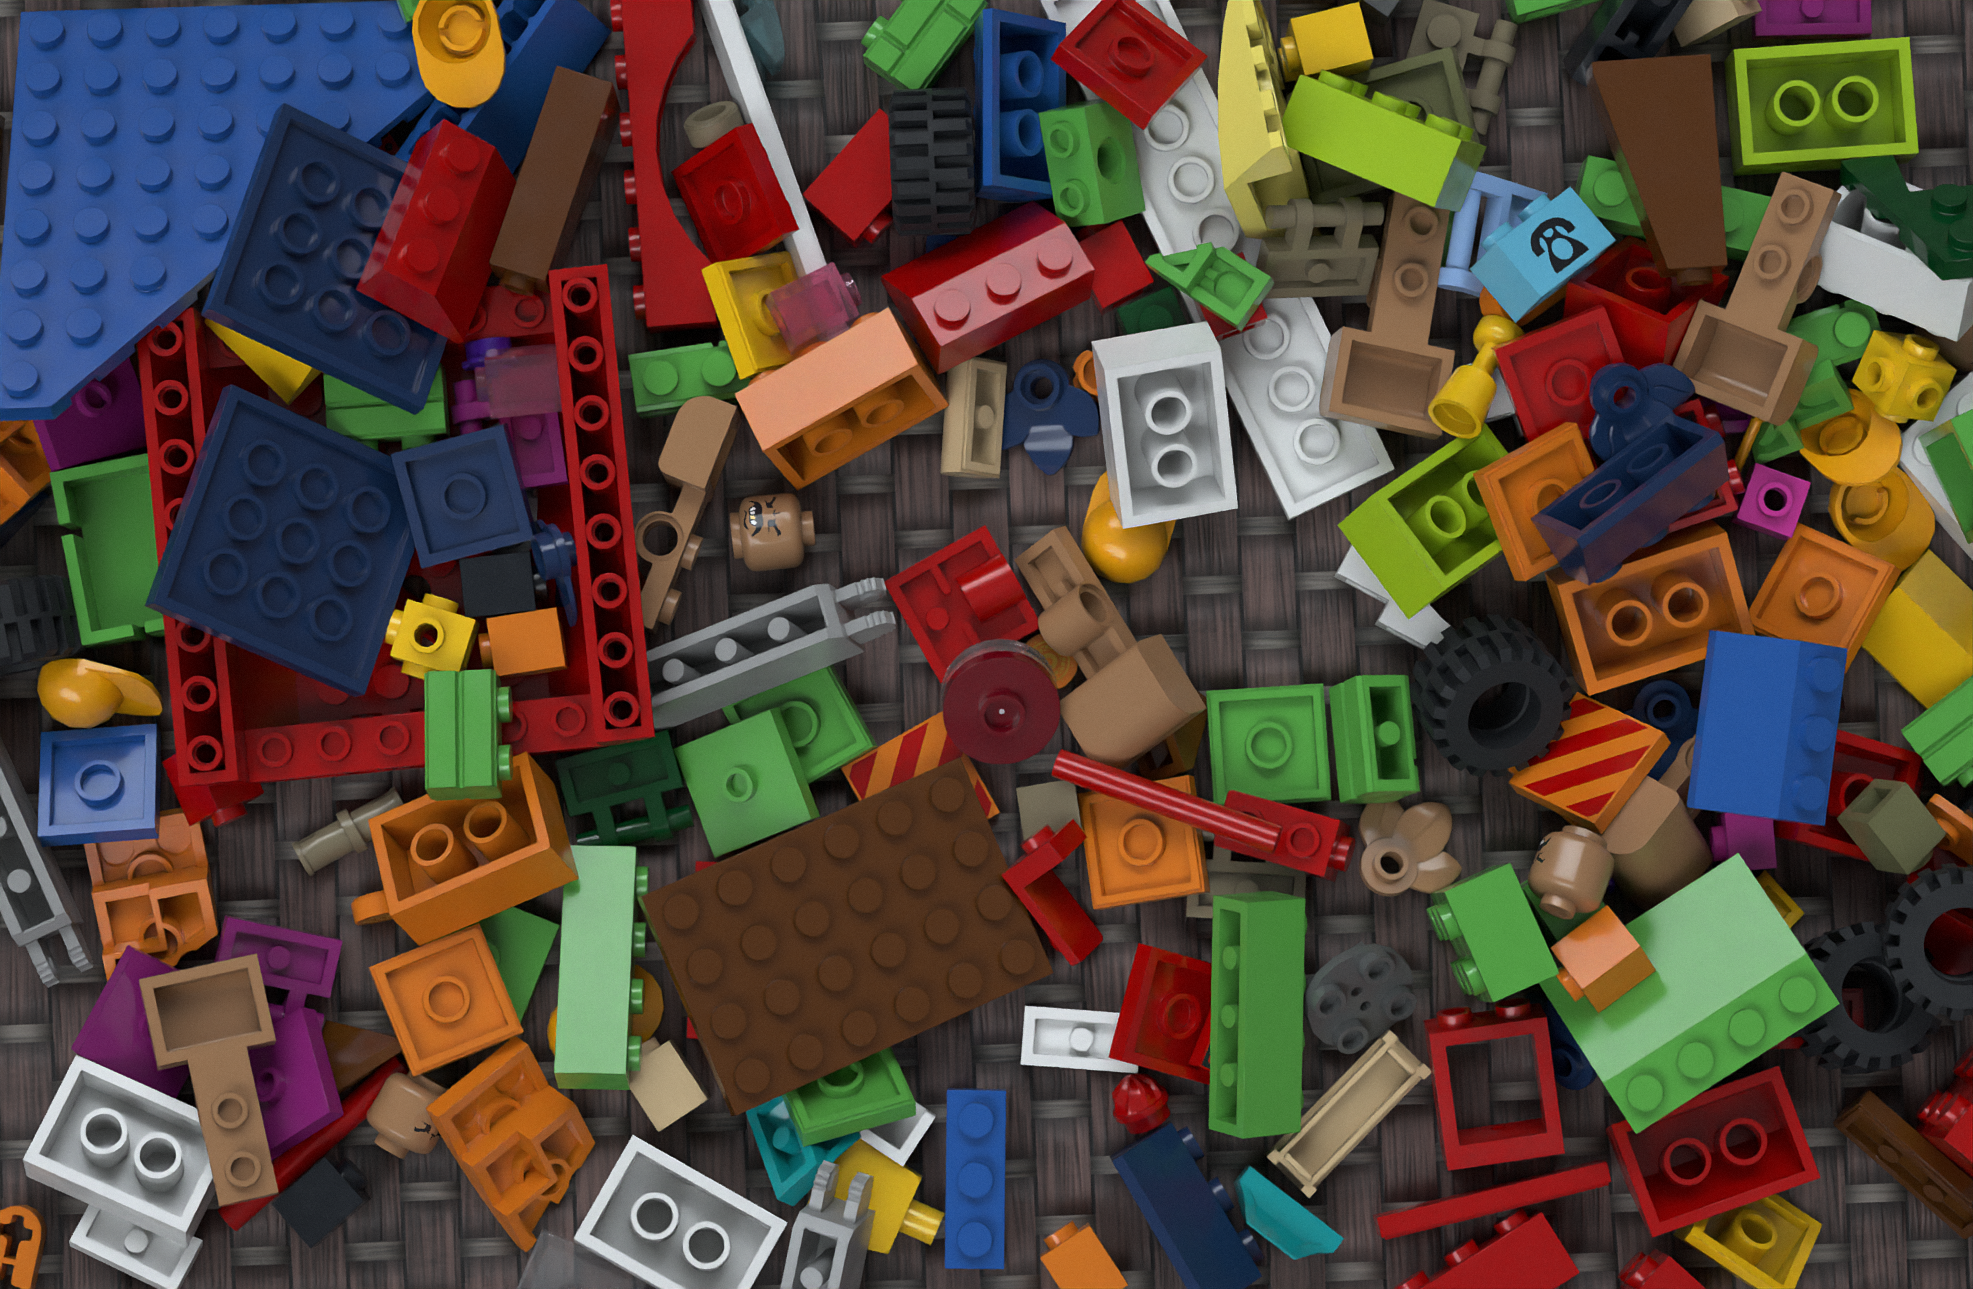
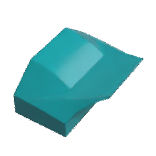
(786, 1160)
(1282, 1218)

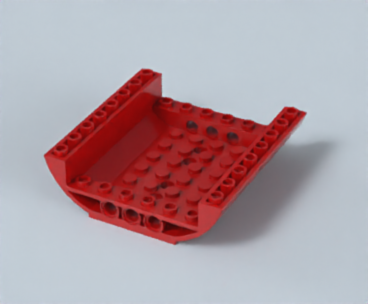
(266, 723)

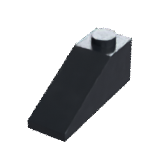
(1623, 32)

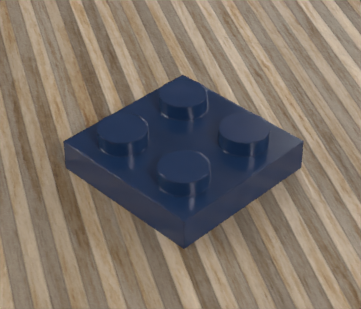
(464, 495)

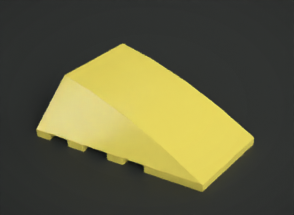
(1251, 134)

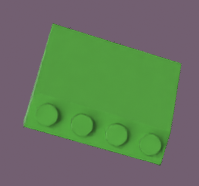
(1720, 996)

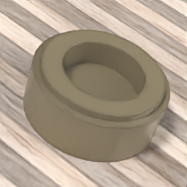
(712, 123)

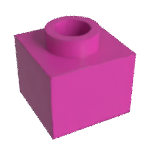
(1752, 510)
(1744, 835)

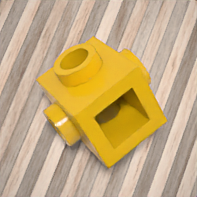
(1904, 376)
(453, 643)

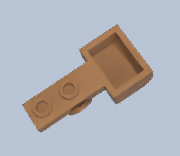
(1744, 350)
(1390, 370)
(693, 464)
(1132, 688)
(1656, 837)
(210, 1022)

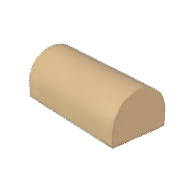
(974, 419)

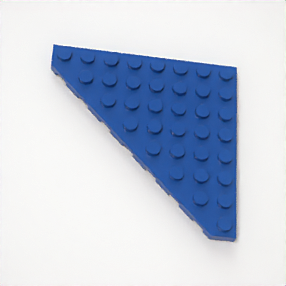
(139, 155)

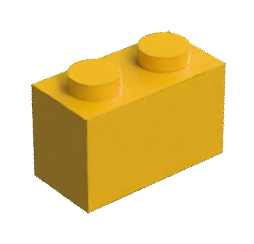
(1326, 41)

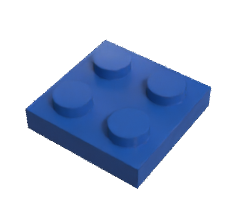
(99, 785)

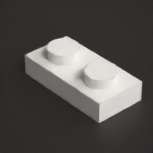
(1070, 1039)
(134, 1249)

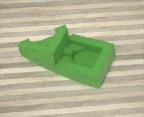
(1215, 281)
(1821, 399)

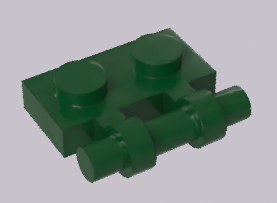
(619, 776)

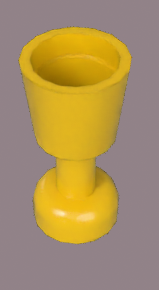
(1469, 392)

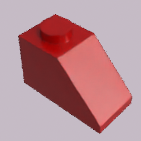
(856, 186)

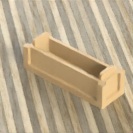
(1347, 1112)

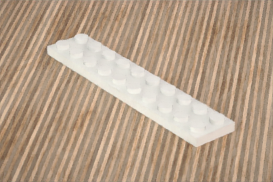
(1269, 370)

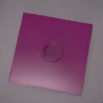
(99, 424)
(118, 1030)
(295, 1082)

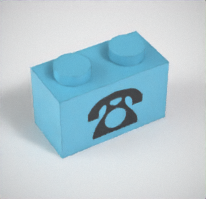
(1541, 253)

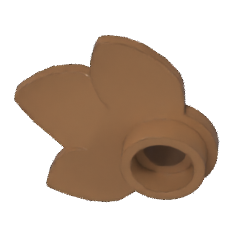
(1413, 841)

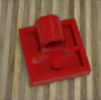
(961, 599)

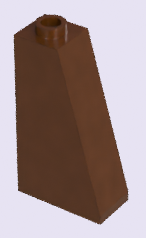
(1666, 149)
(555, 180)

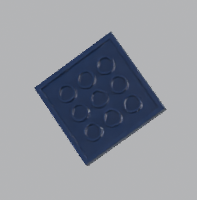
(302, 253)
(288, 543)

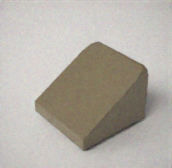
(1047, 804)

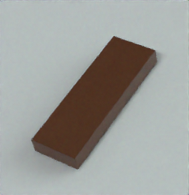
(1910, 1160)

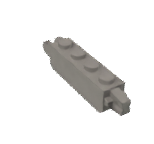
(762, 649)
(32, 887)
(830, 1235)

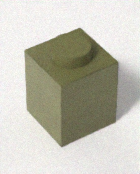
(1892, 827)

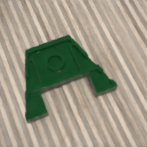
(1931, 221)

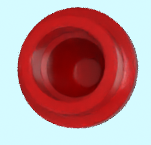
(1140, 1103)

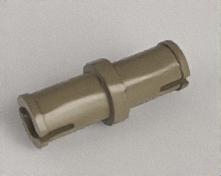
(344, 835)

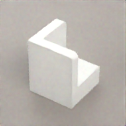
(899, 1137)

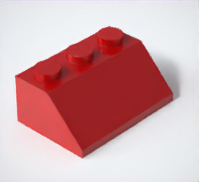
(441, 231)
(990, 285)
(1715, 1153)

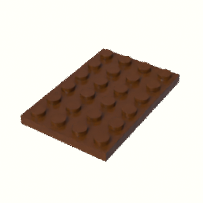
(844, 936)

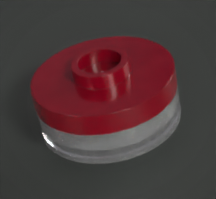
(1000, 701)

